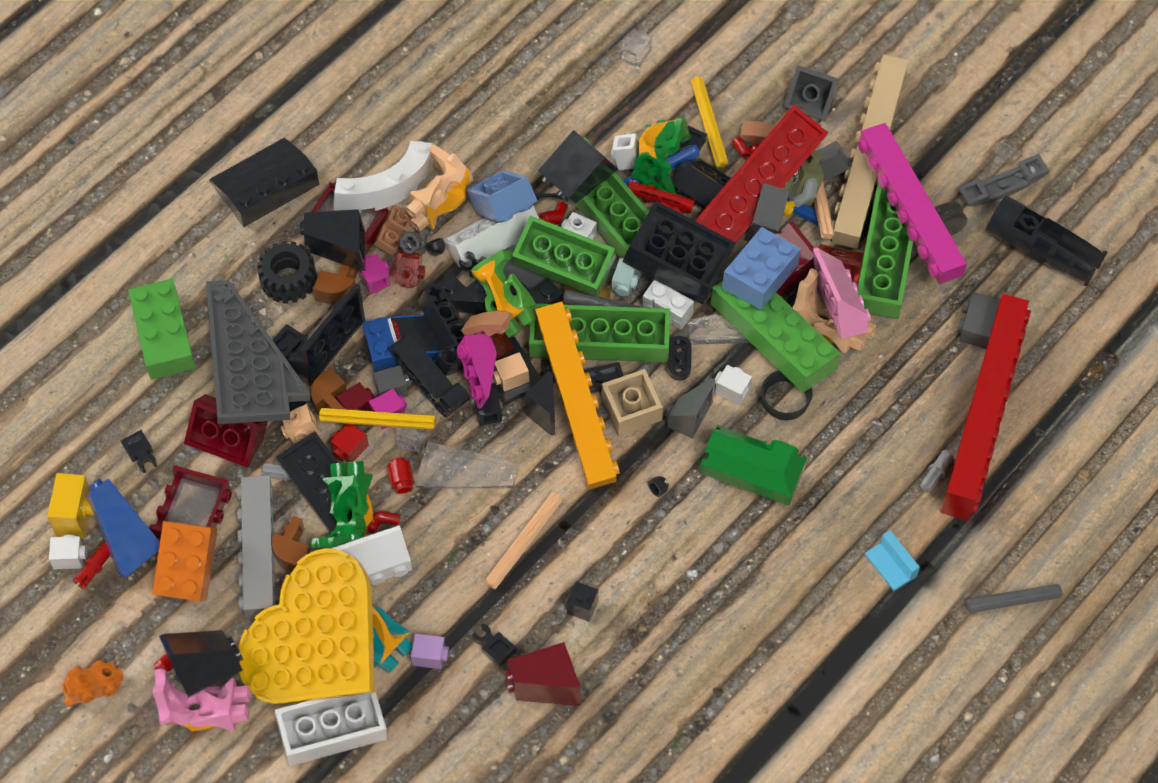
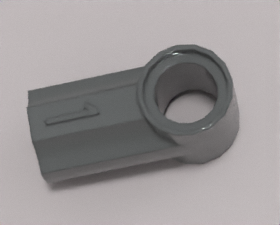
(413, 242)

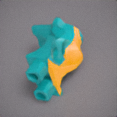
(387, 637)

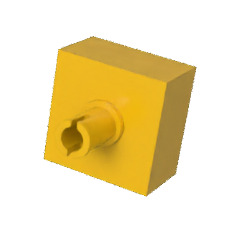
(69, 506)

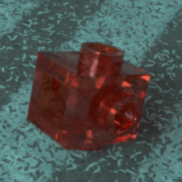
(408, 269)

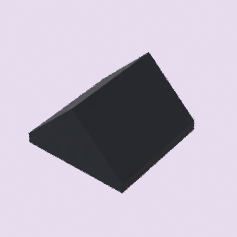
(541, 403)

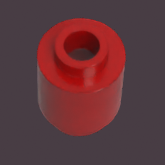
(401, 475)

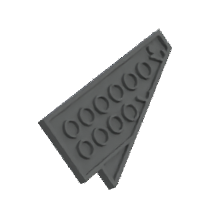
(248, 368)

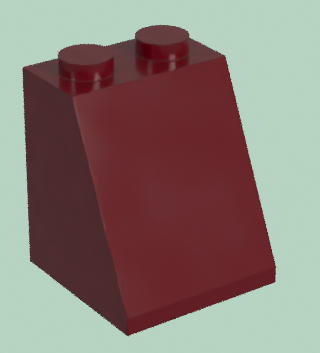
(806, 260)
(544, 677)

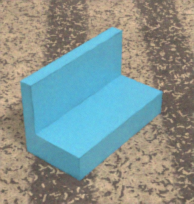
(893, 561)

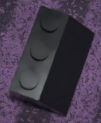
(699, 181)

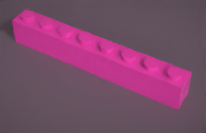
(912, 204)

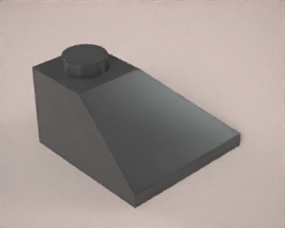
(691, 409)

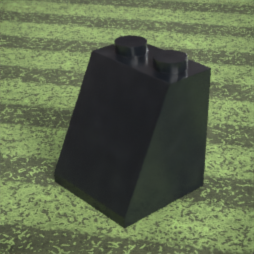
(576, 168)
(336, 236)
(201, 658)

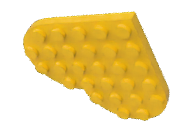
(316, 637)

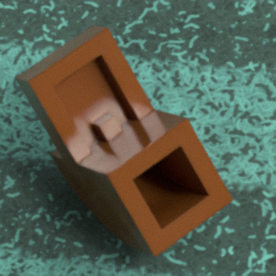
(332, 286)
(325, 390)
(287, 547)

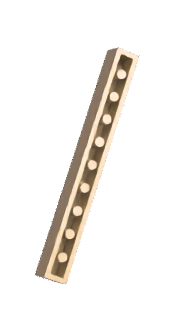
(861, 179)

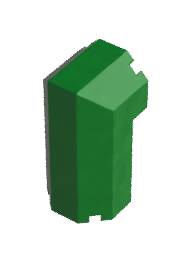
(754, 465)

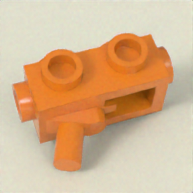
(91, 683)

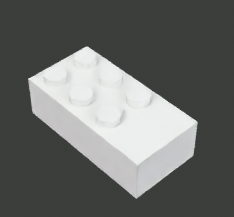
(329, 726)

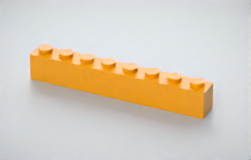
(576, 395)

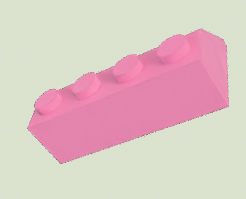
(840, 295)

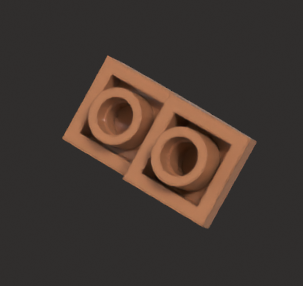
(755, 132)
(392, 230)
(488, 322)

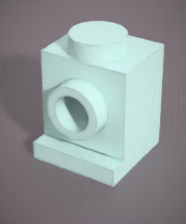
(624, 279)

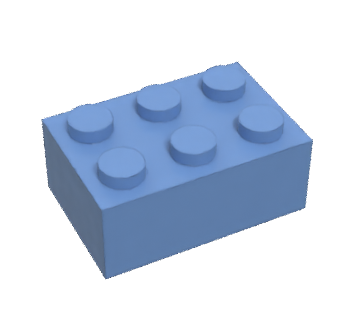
(502, 196)
(761, 268)

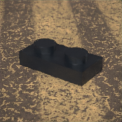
(288, 340)
(603, 374)

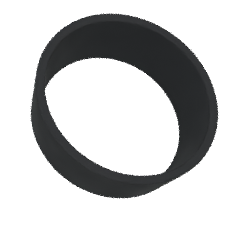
(776, 377)

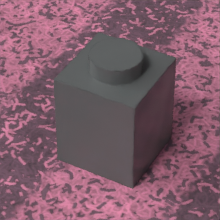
(834, 160)
(392, 379)

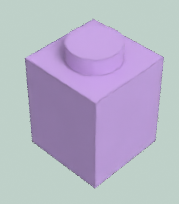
(429, 651)

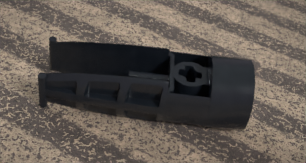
(1045, 240)

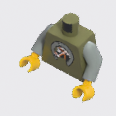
(805, 183)

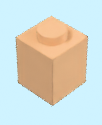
(511, 372)

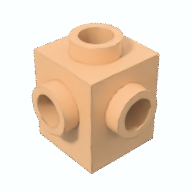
(300, 425)

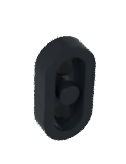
(679, 360)

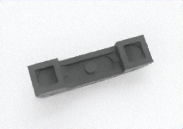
(1006, 183)

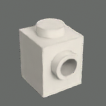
(625, 151)
(580, 225)
(733, 384)
(67, 552)

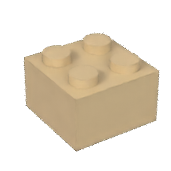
(632, 402)

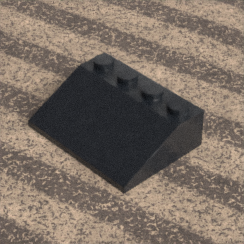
(265, 181)
(678, 252)
(328, 336)

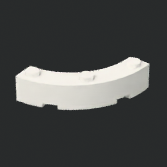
(385, 187)

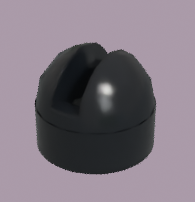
(436, 246)
(658, 486)

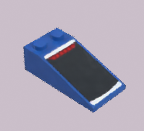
(387, 330)

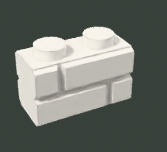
(662, 296)

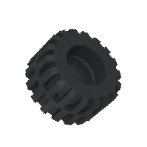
(282, 257)

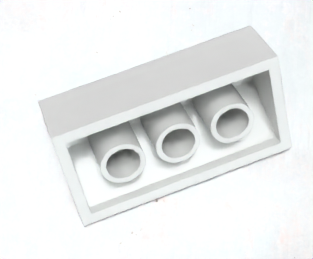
(487, 236)
(381, 554)

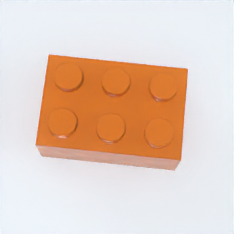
(184, 561)

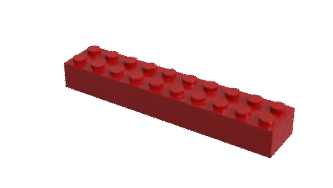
(987, 408)

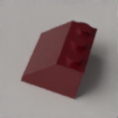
(228, 441)

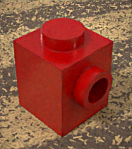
(348, 443)

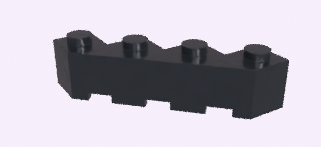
(471, 298)

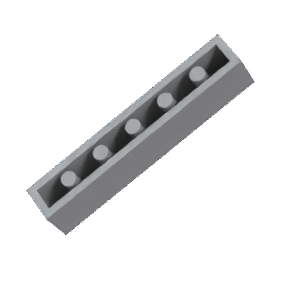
(256, 542)

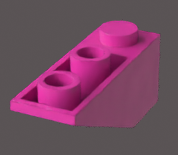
(478, 359)

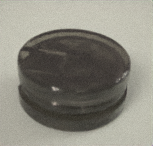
(952, 216)

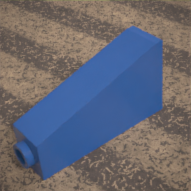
(122, 528)

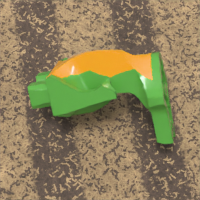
(497, 287)

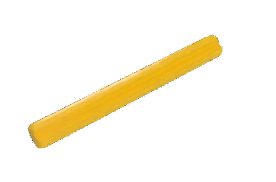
(709, 122)
(377, 418)

